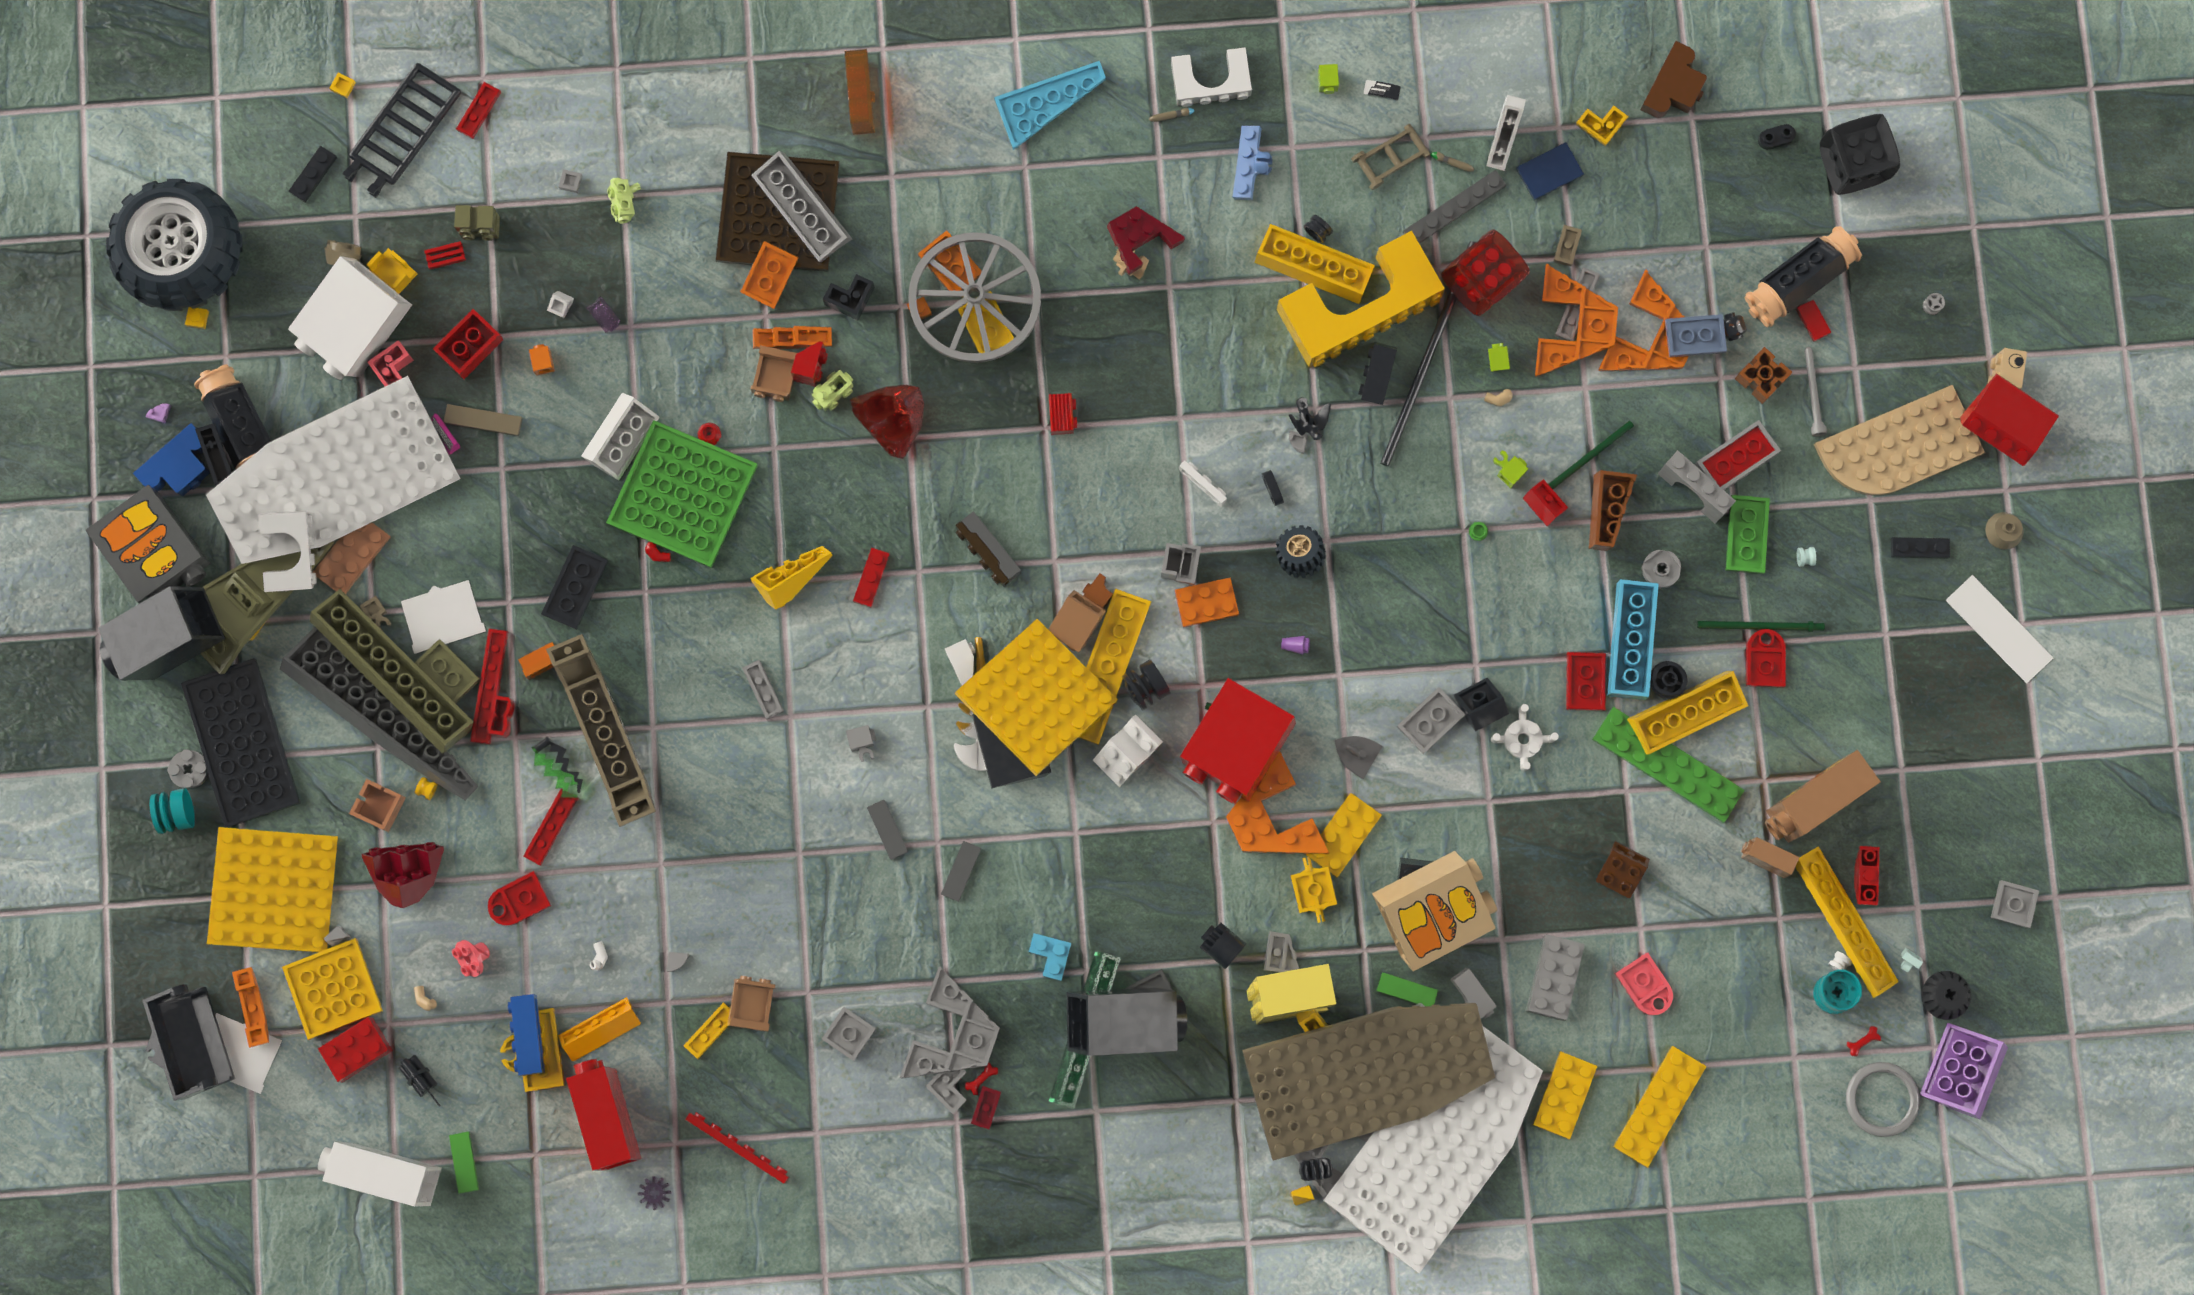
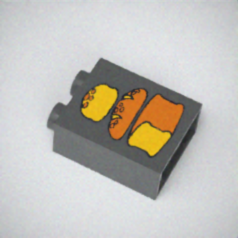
(148, 545)

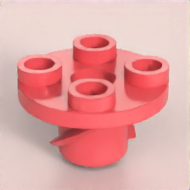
(471, 957)

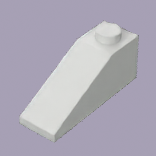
(962, 660)

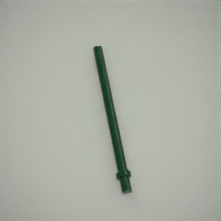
(1590, 455)
(1810, 626)

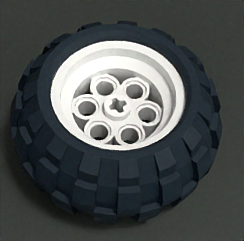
(150, 215)

